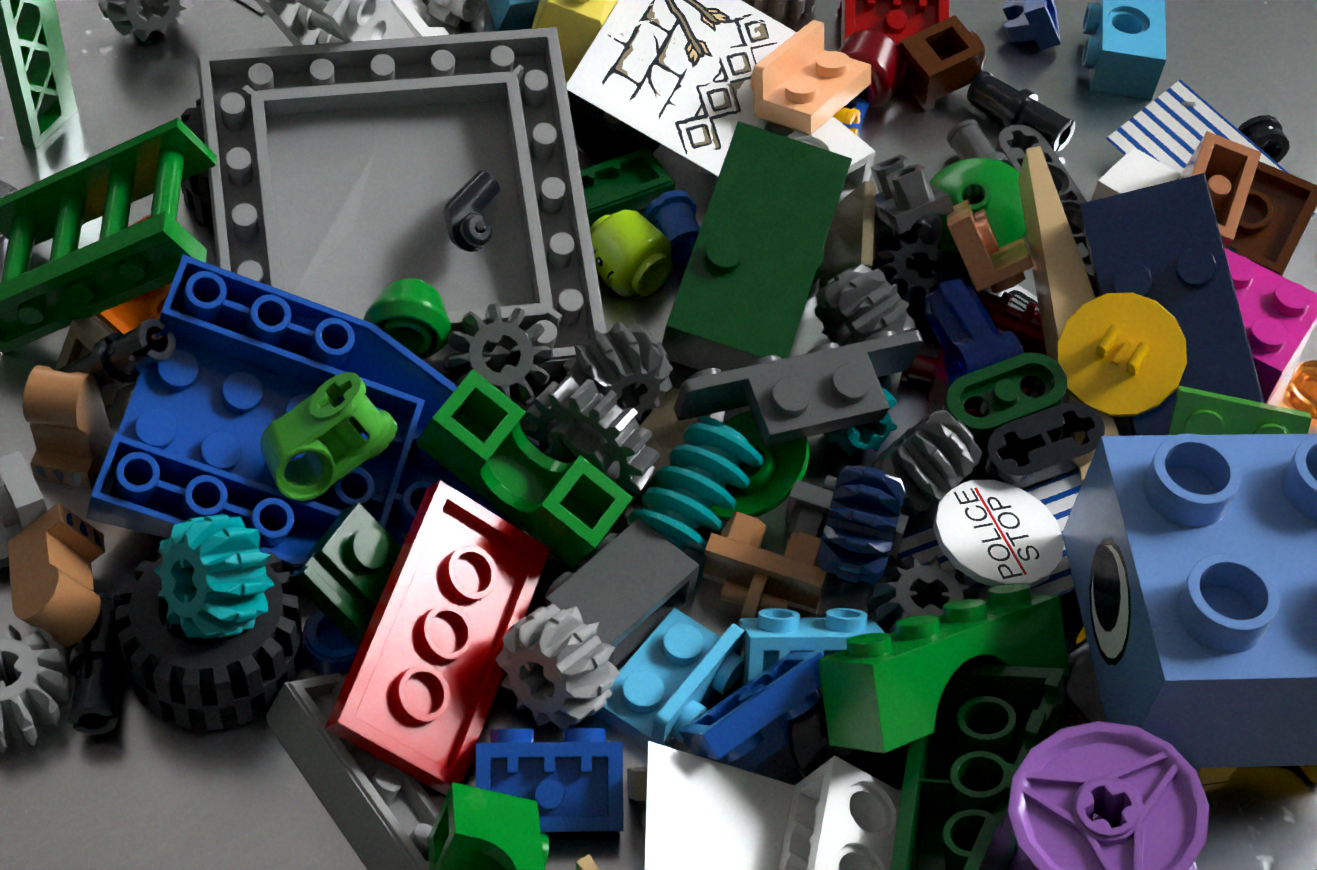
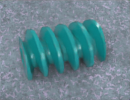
(697, 483)

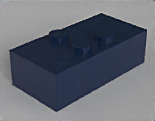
(1171, 250)

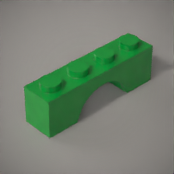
(891, 684)

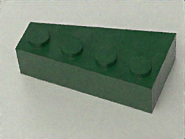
(963, 772)

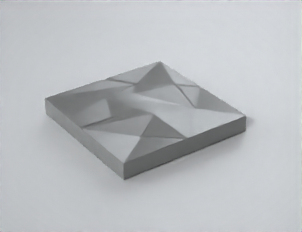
(354, 148)

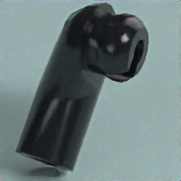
(464, 214)

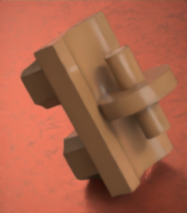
(760, 577)

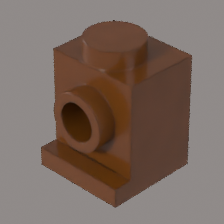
(941, 60)

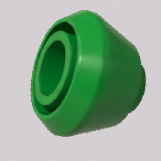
(412, 316)

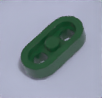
(998, 392)

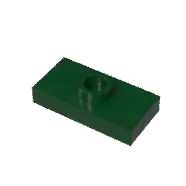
(624, 184)

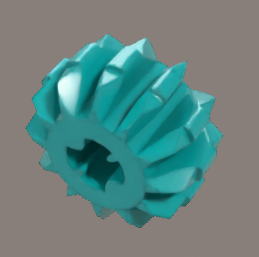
(213, 576)

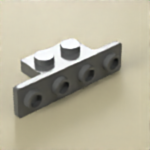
(805, 393)

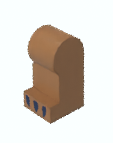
(66, 426)
(54, 574)

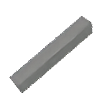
(372, 802)

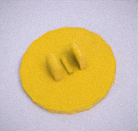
(1122, 354)

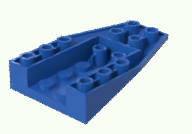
(235, 368)

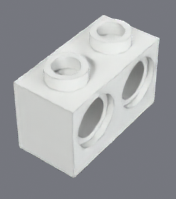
(840, 821)

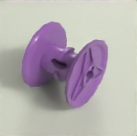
(1106, 803)

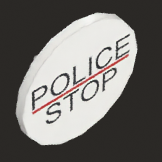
(998, 533)

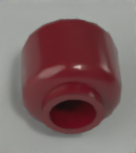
(885, 59)

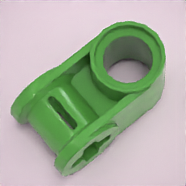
(327, 436)

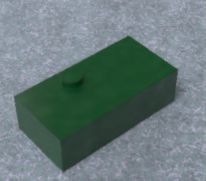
(755, 252)

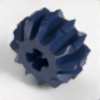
(861, 524)

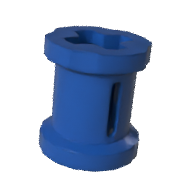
(675, 217)

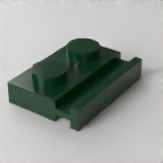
(349, 570)

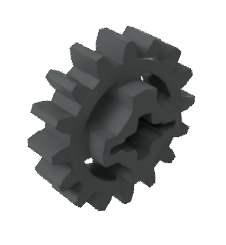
(586, 423)

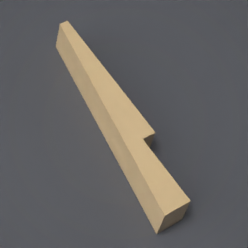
(1057, 265)

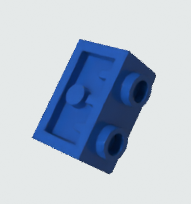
(756, 717)
(571, 780)

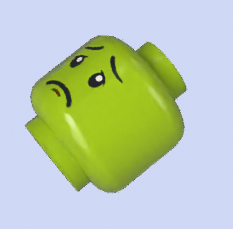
(630, 253)

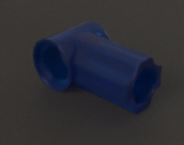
(966, 330)

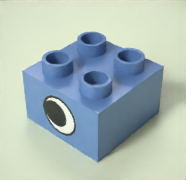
(1203, 591)

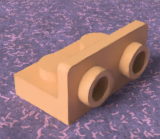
(804, 83)

